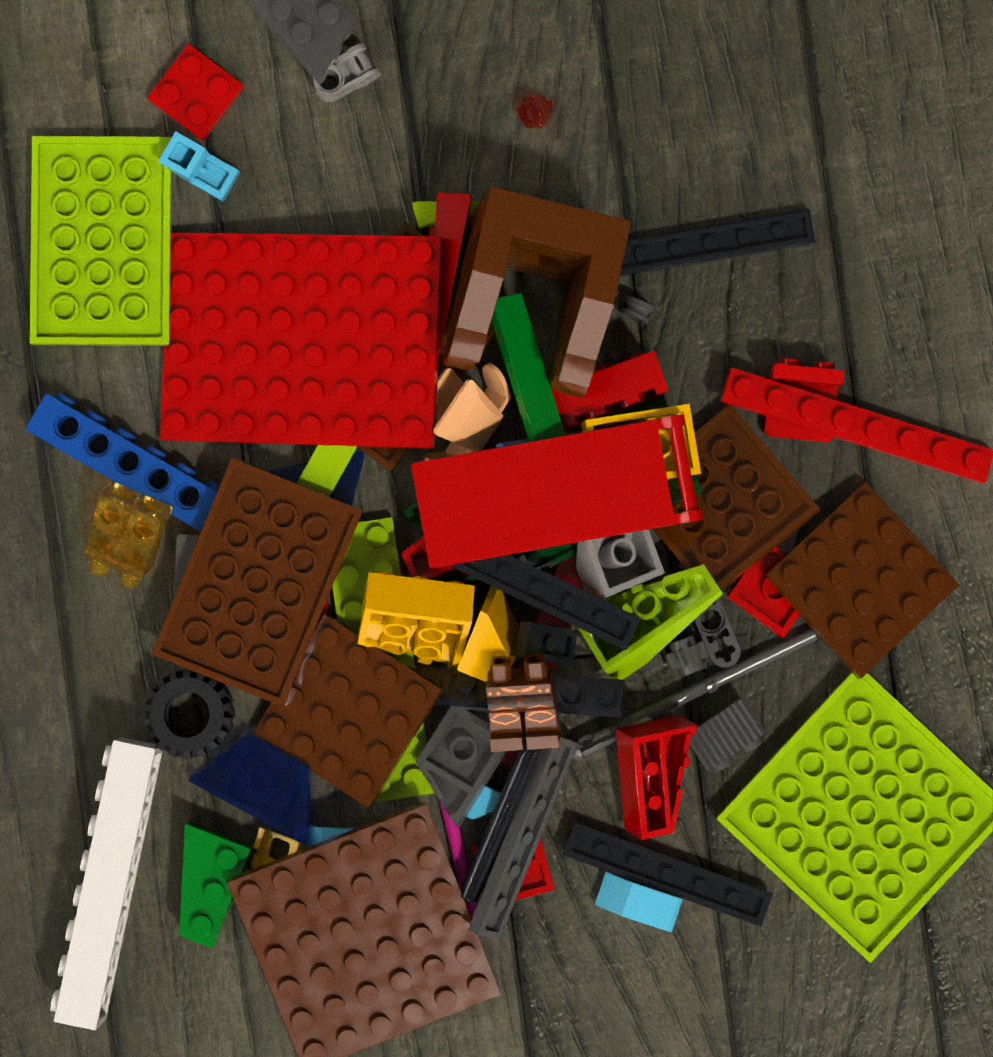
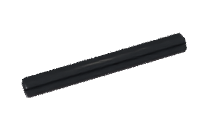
(499, 823)

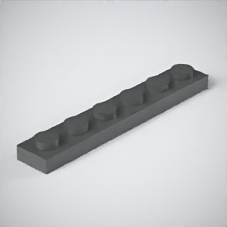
(521, 840)

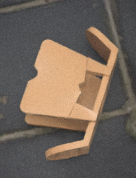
(466, 412)

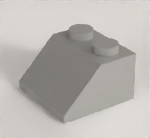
(617, 563)

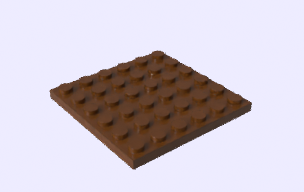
(364, 935)

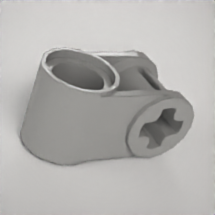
(348, 73)

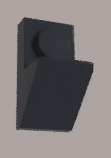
(553, 642)

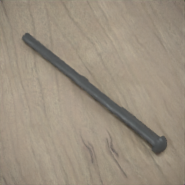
(607, 734)

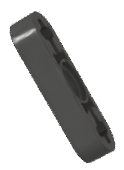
(729, 640)

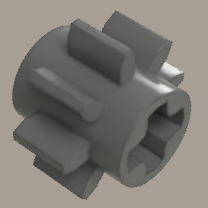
(686, 656)

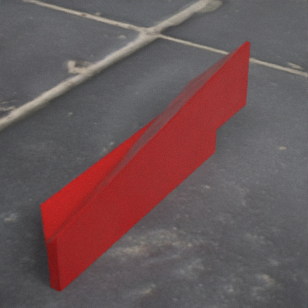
(451, 224)

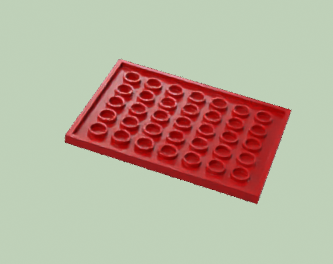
(303, 340)

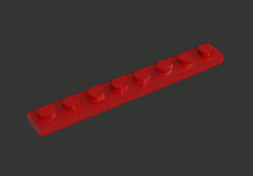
(856, 425)

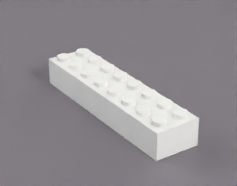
(107, 883)

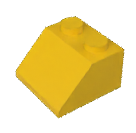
(491, 636)

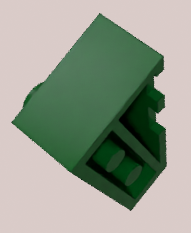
(205, 895)

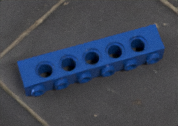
(48, 423)

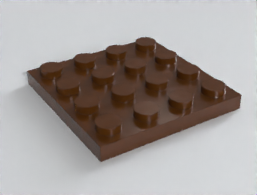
(745, 502)
(861, 580)
(349, 711)

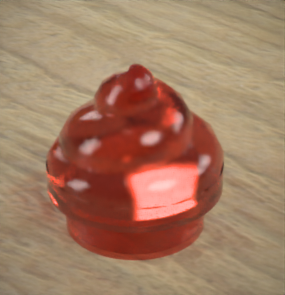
(534, 111)

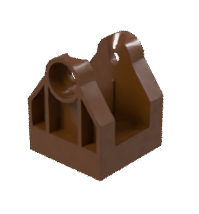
(547, 242)

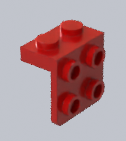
(820, 379)

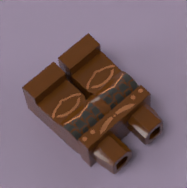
(517, 692)

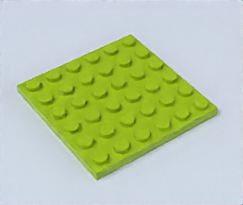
(862, 814)

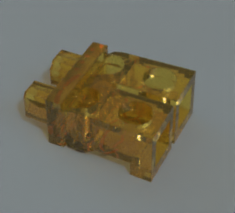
(126, 534)

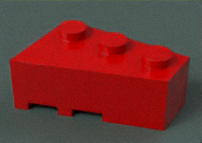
(651, 773)

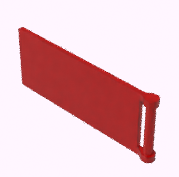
(552, 492)

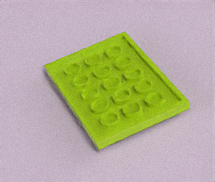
(100, 241)

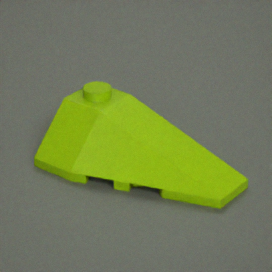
(664, 613)

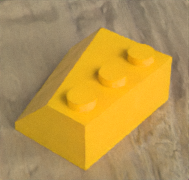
(417, 617)

